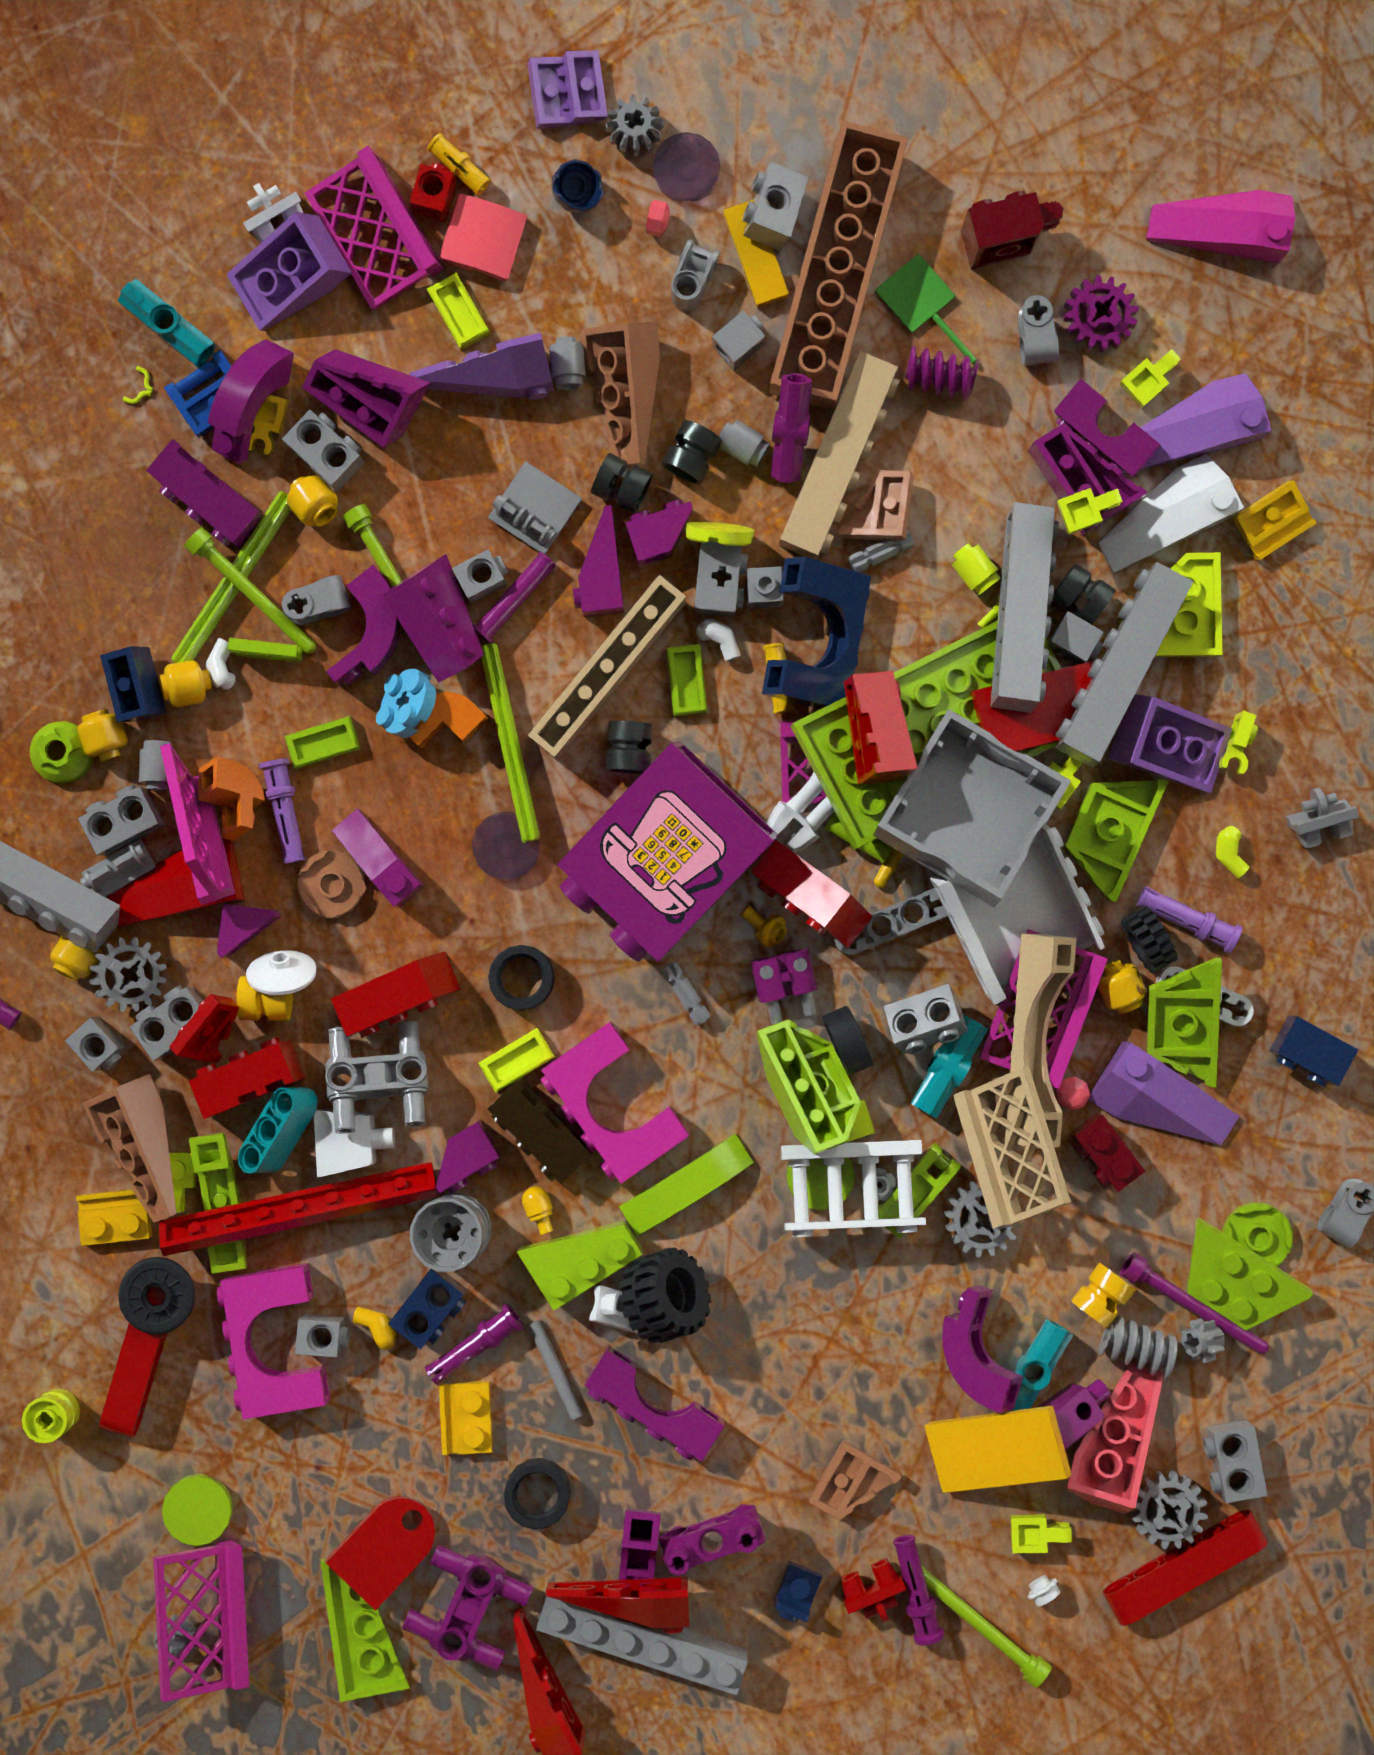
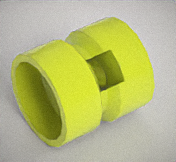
(57, 1410)

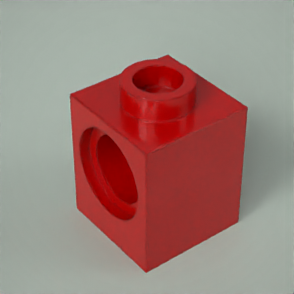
(438, 205)

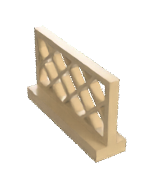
(992, 1156)

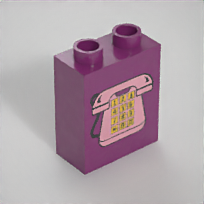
(664, 853)

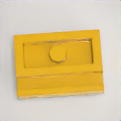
(1274, 520)
(112, 1217)
(466, 1417)

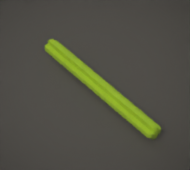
(227, 590)
(509, 743)

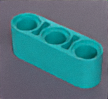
(277, 1130)

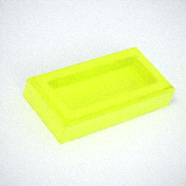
(458, 311)
(516, 1060)

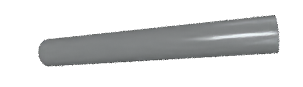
(555, 1369)

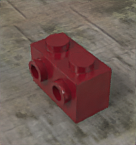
(1107, 1152)

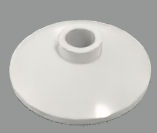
(281, 972)

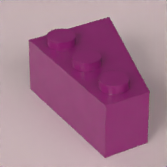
(366, 394)
(1075, 466)
(205, 495)
(436, 618)

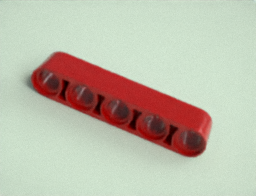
(133, 1376)
(1185, 1567)

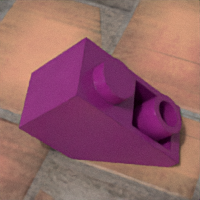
(658, 534)
(465, 1154)

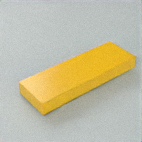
(756, 260)

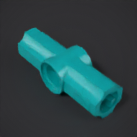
(152, 310)
(948, 1069)
(1046, 1352)

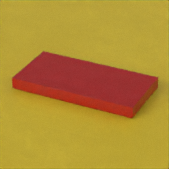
(1034, 729)

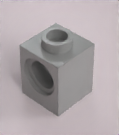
(739, 339)
(467, 569)
(764, 587)
(1076, 639)
(82, 1041)
(306, 1335)

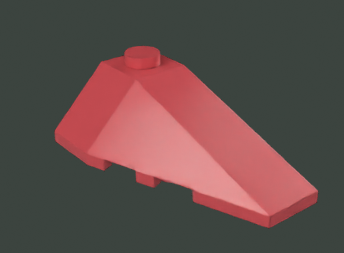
(1114, 1452)

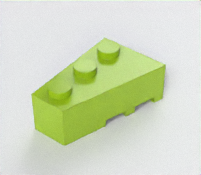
(579, 1260)

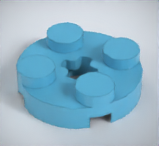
(406, 702)

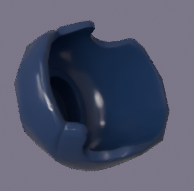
(577, 186)

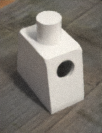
(349, 1150)

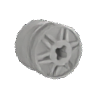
(431, 1237)

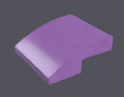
(567, 89)

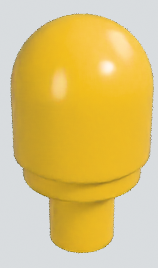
(538, 1208)

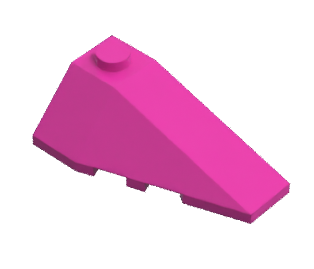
(1235, 224)

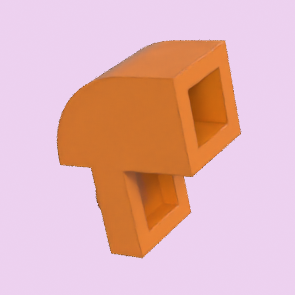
(454, 711)
(233, 788)

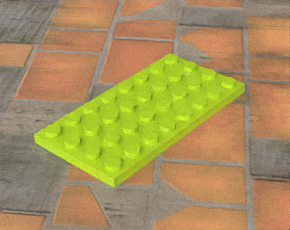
(927, 692)

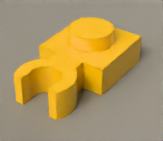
(268, 419)

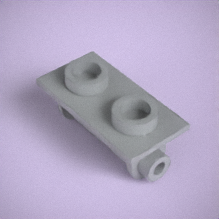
(118, 869)

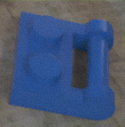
(198, 408)

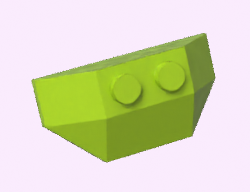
(809, 1085)

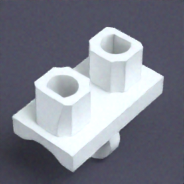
(260, 223)
(608, 1309)

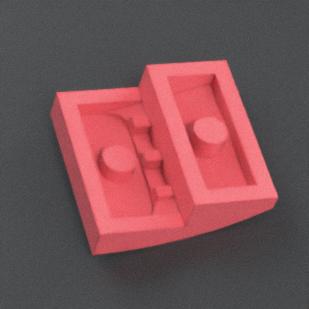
(482, 237)

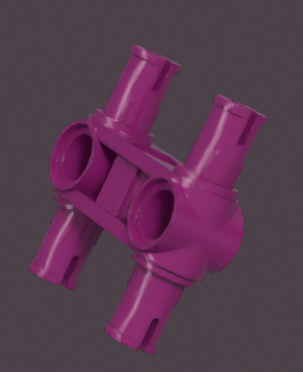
(685, 1546)
(467, 1608)

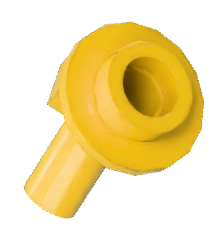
(770, 930)

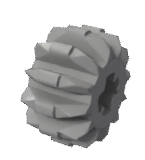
(628, 115)

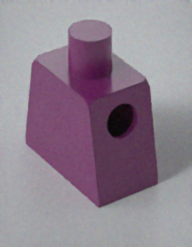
(1077, 1409)

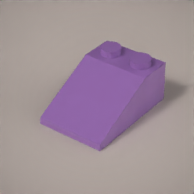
(288, 270)
(1170, 743)

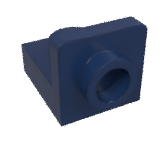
(797, 1592)

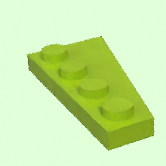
(360, 1643)

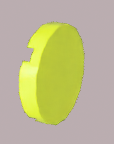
(723, 533)

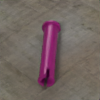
(514, 597)

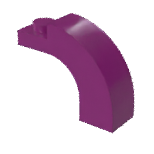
(241, 394)
(380, 634)
(968, 1358)
(639, 1544)

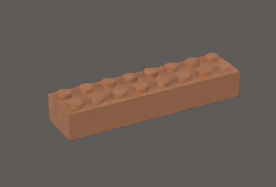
(839, 260)

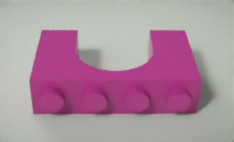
(622, 1151)
(261, 1388)

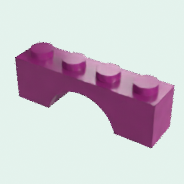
(689, 1428)

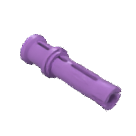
(280, 794)
(1203, 925)

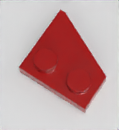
(206, 1028)

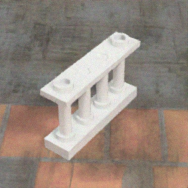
(868, 1156)

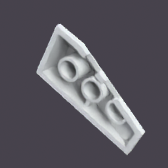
(1177, 509)

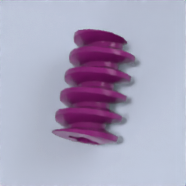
(941, 373)

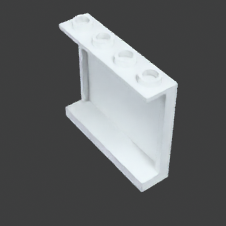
(1038, 899)

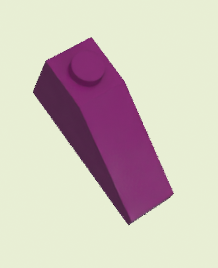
(600, 575)
(378, 859)

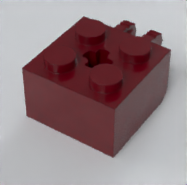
(1007, 227)

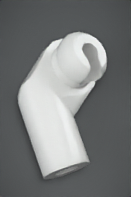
(721, 634)
(217, 667)

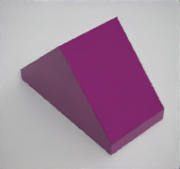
(241, 925)

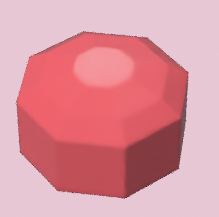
(658, 218)
(1072, 1093)

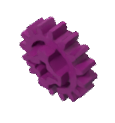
(1108, 323)

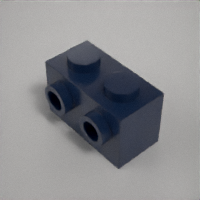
(133, 684)
(1313, 1051)

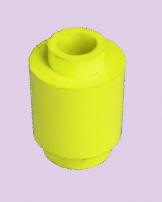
(975, 568)

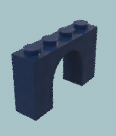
(843, 600)

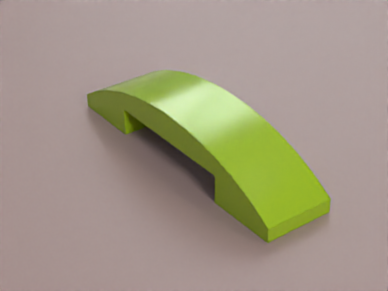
(686, 1185)
(218, 1189)

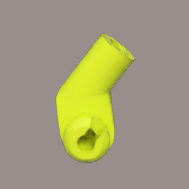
(1227, 851)

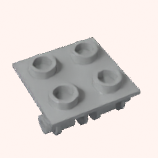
(534, 507)

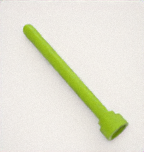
(360, 521)
(202, 545)
(1033, 1668)

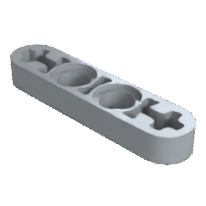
(898, 923)

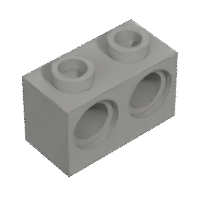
(319, 454)
(124, 829)
(924, 1010)
(168, 1016)
(1242, 1458)

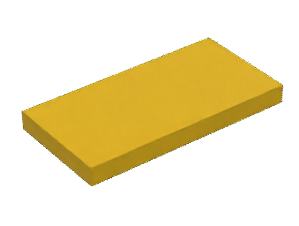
(998, 1449)

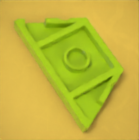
(1112, 830)
(1186, 1020)
(1238, 1280)

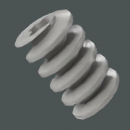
(1140, 1344)

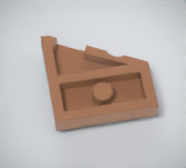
(883, 509)
(850, 1481)

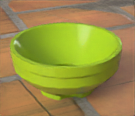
(72, 765)

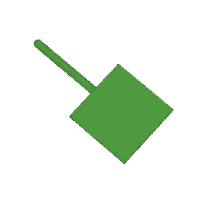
(917, 295)

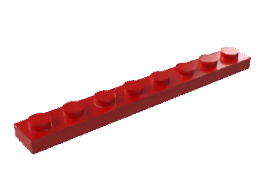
(297, 1209)

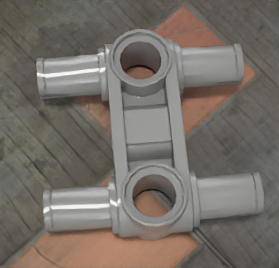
(376, 1077)

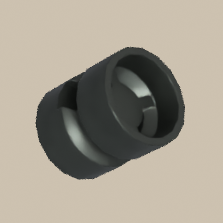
(694, 448)
(632, 489)
(1079, 582)
(629, 746)

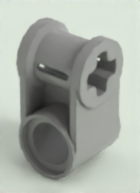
(694, 270)
(1037, 338)
(321, 600)
(1347, 1216)

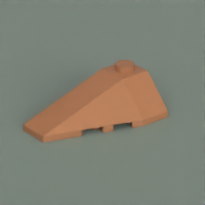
(625, 373)
(135, 1127)

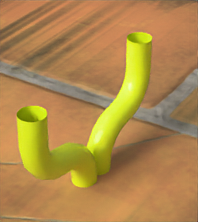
(146, 385)

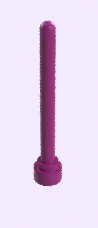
(1136, 1269)

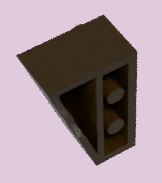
(539, 1130)

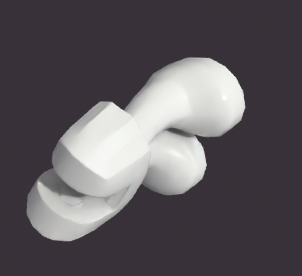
(785, 812)

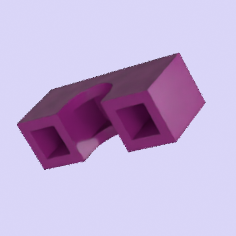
(1081, 413)

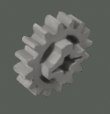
(119, 988)
(968, 1227)
(1180, 1502)

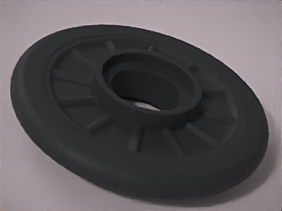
(134, 1295)

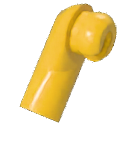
(377, 1322)

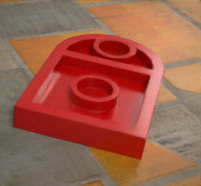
(382, 1550)

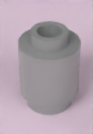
(567, 363)
(743, 443)
(152, 766)

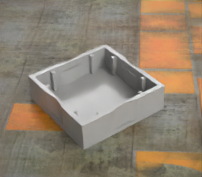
(971, 808)

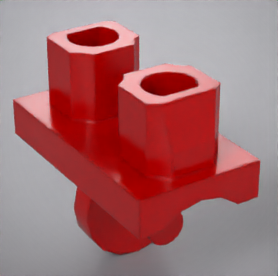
(887, 1584)

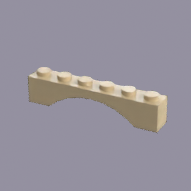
(1043, 970)

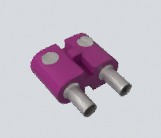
(785, 976)

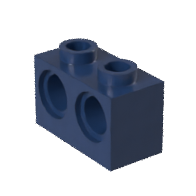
(423, 1303)

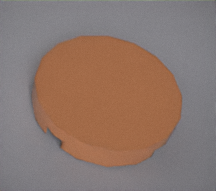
(331, 884)

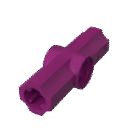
(791, 427)

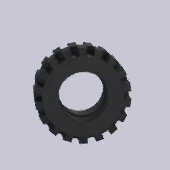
(665, 1295)

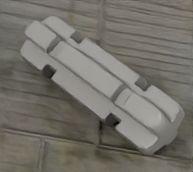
(879, 552)
(686, 993)

